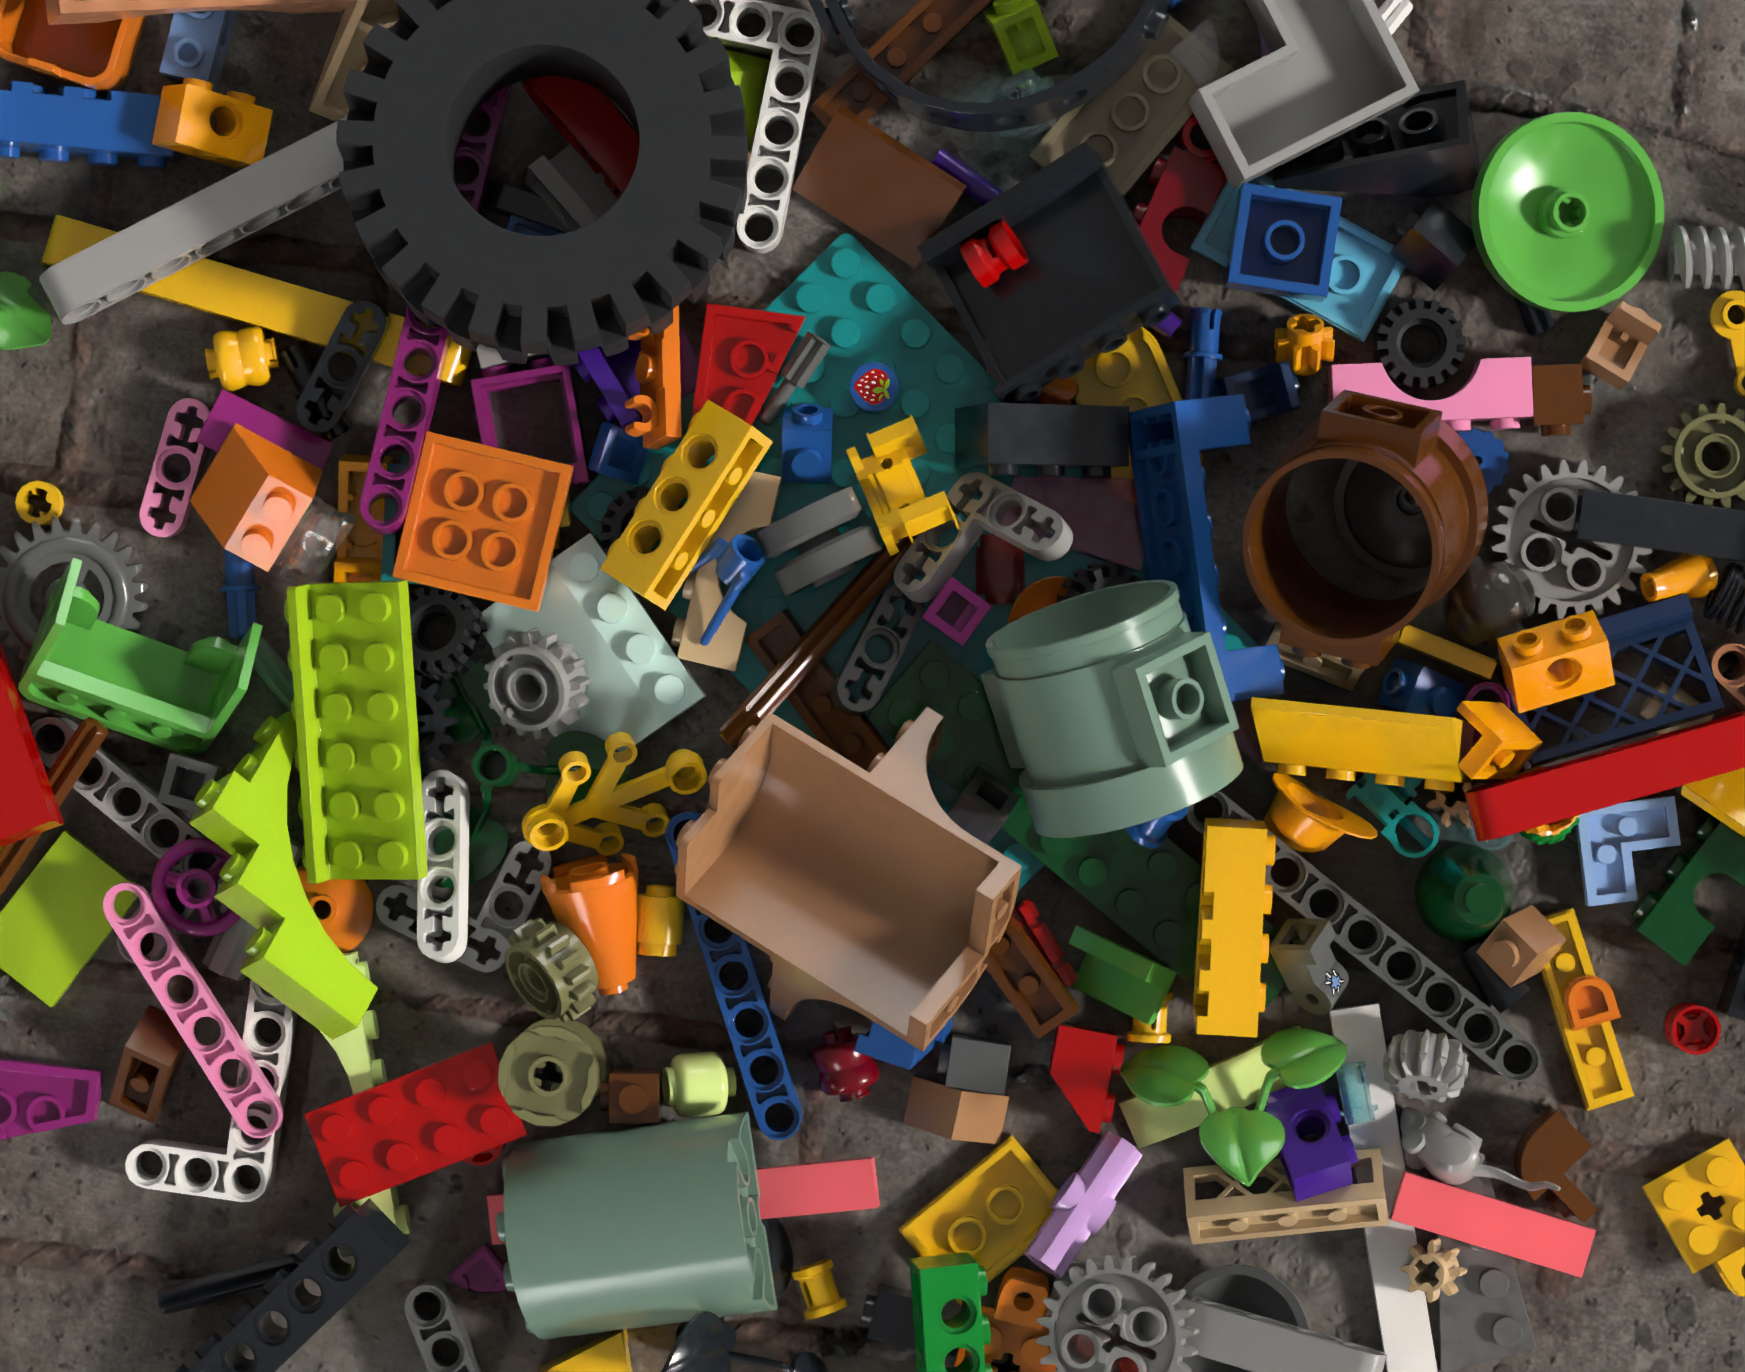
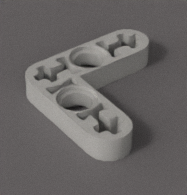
(982, 516)
(489, 921)

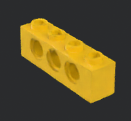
(710, 496)

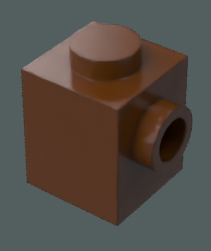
(1559, 399)
(632, 1095)

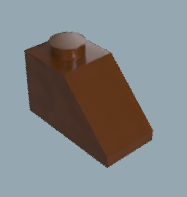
(148, 1065)

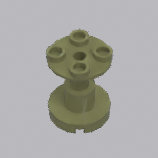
(538, 1093)

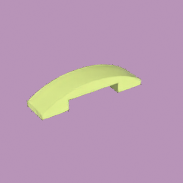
(1230, 1083)

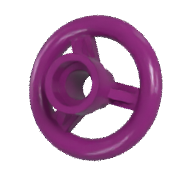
(183, 883)

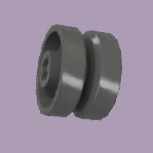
(820, 546)

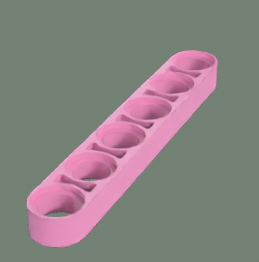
(200, 1005)

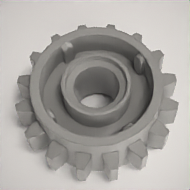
(560, 678)

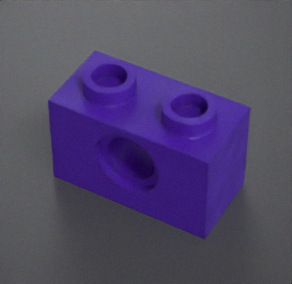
(1316, 1165)

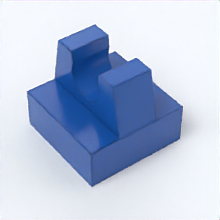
(618, 454)

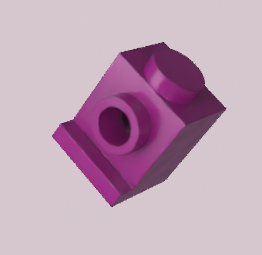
(956, 611)

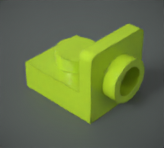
(1021, 33)

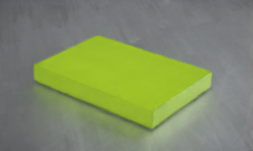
(59, 918)

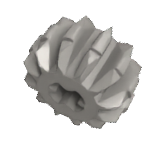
(1425, 1065)

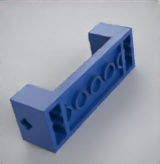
(1178, 529)

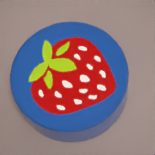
(874, 387)

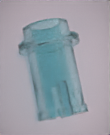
(1355, 1093)

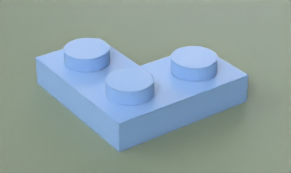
(1611, 835)

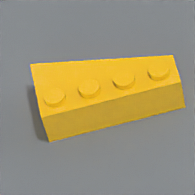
(1231, 927)

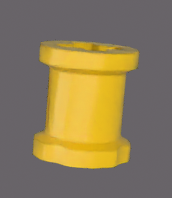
(1152, 1033)
(819, 1289)

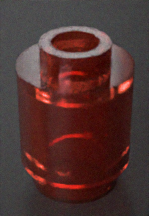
(999, 570)

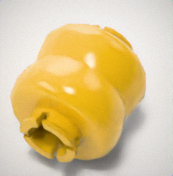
(242, 358)

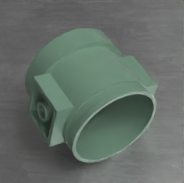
(1111, 709)

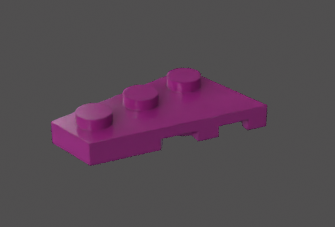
(46, 1096)

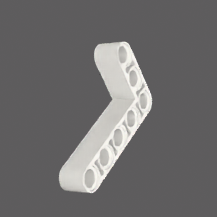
(774, 104)
(241, 1148)

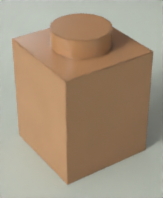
(1521, 945)

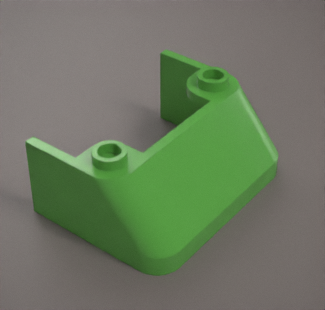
(131, 679)

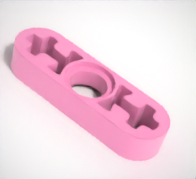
(156, 500)

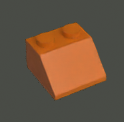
(254, 496)

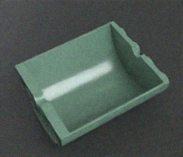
(635, 1227)

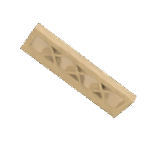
(1276, 1210)

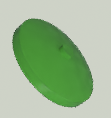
(1567, 212)

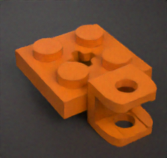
(1015, 1321)

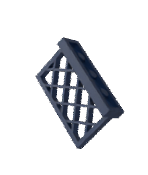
(1631, 632)

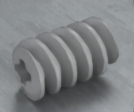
(1706, 255)

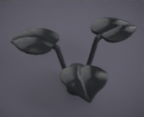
(707, 1340)

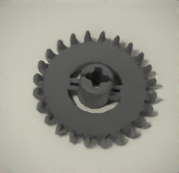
(60, 547)

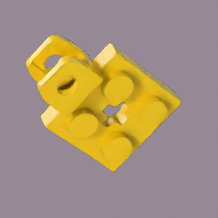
(1699, 1238)

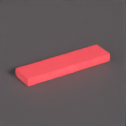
(1492, 1224)

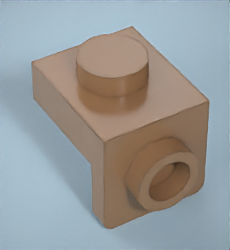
(1620, 344)

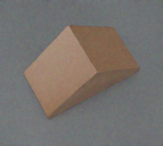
(955, 1111)

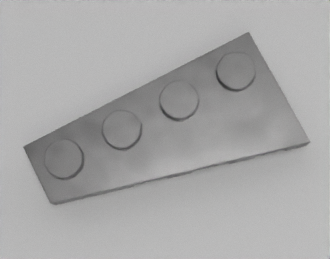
(1488, 1311)

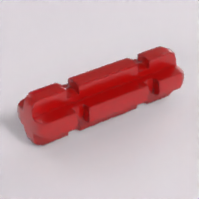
(1041, 936)

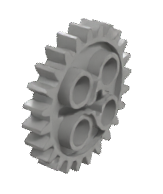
(1554, 580)
(1133, 1295)

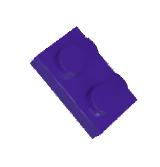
(618, 381)

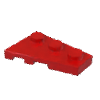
(742, 357)

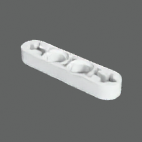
(450, 865)

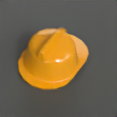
(1309, 820)

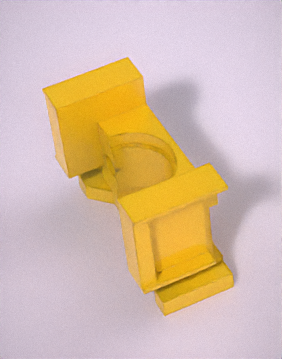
(894, 487)

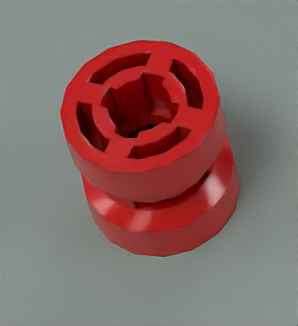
(994, 254)
(1699, 1033)

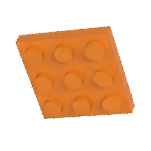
(483, 521)

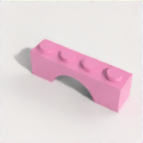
(1494, 392)

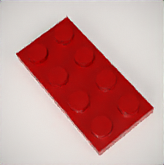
(413, 1124)

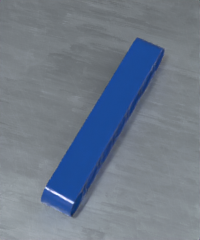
(732, 1000)

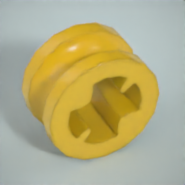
(26, 509)

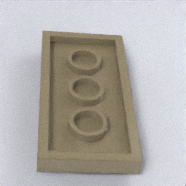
(1133, 116)

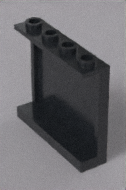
(1084, 280)

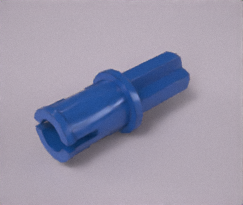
(1202, 353)
(240, 595)

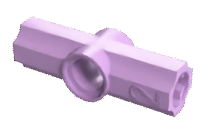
(1083, 1204)

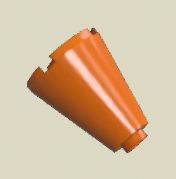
(602, 909)

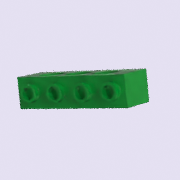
(935, 1283)

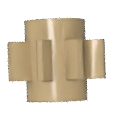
(1445, 1275)

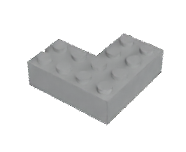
(1325, 76)

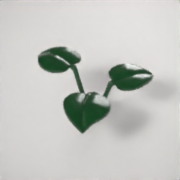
(500, 767)

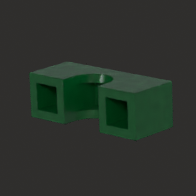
(1670, 915)

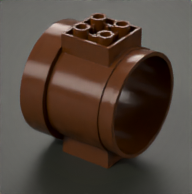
(1428, 462)

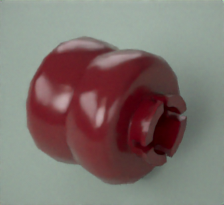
(841, 1068)

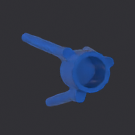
(735, 566)

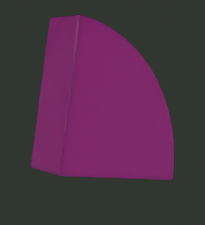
(480, 1272)

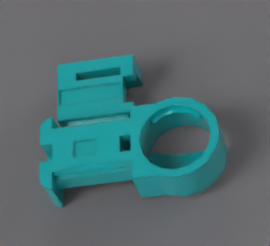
(1390, 808)

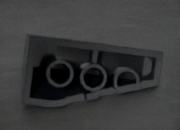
(1408, 151)

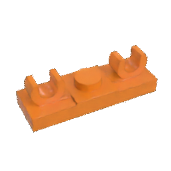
(660, 387)

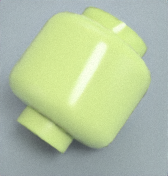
(698, 1084)

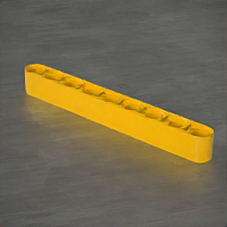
(260, 302)

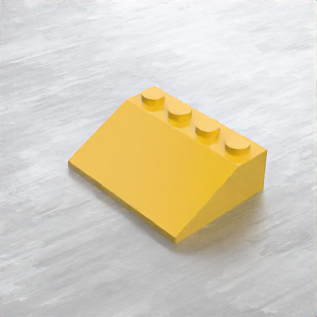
(1362, 741)

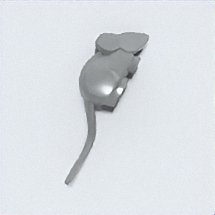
(1450, 1152)

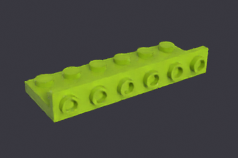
(356, 730)

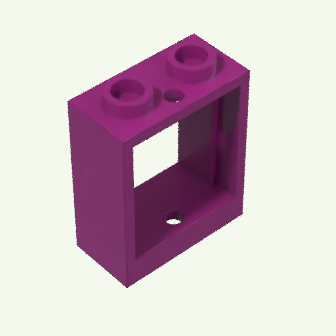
(542, 372)

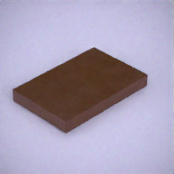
(878, 186)

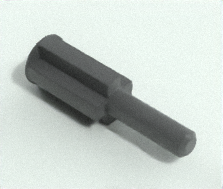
(796, 373)

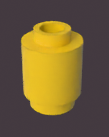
(659, 921)

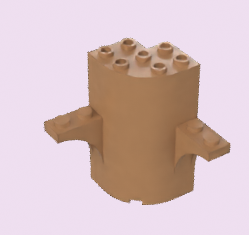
(848, 876)

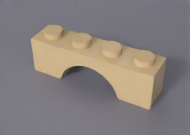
(750, 512)

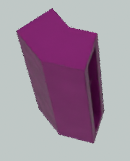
(232, 409)

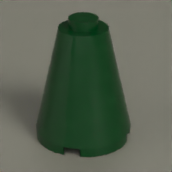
(1464, 893)

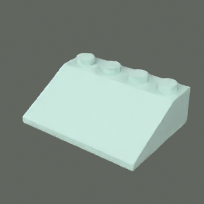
(630, 662)

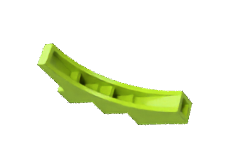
(261, 884)

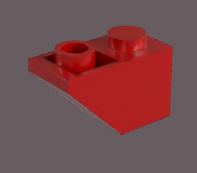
(1082, 1069)

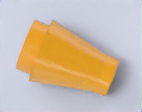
(1680, 576)

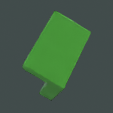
(1121, 976)

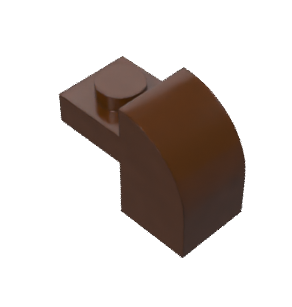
(1545, 1154)

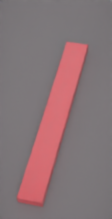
(791, 1190)

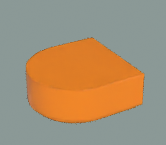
(1589, 1002)

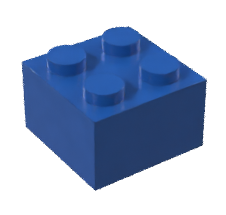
(1282, 242)

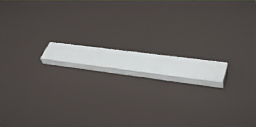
(1400, 1313)

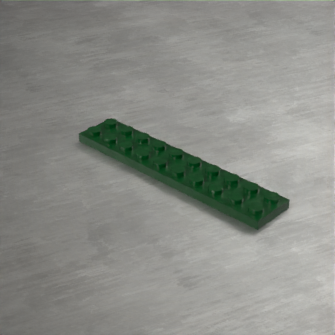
(1138, 887)

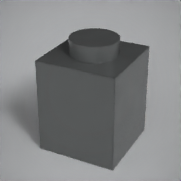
(185, 778)
(975, 1063)

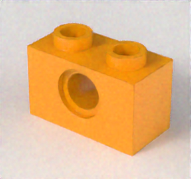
(186, 127)
(1556, 661)

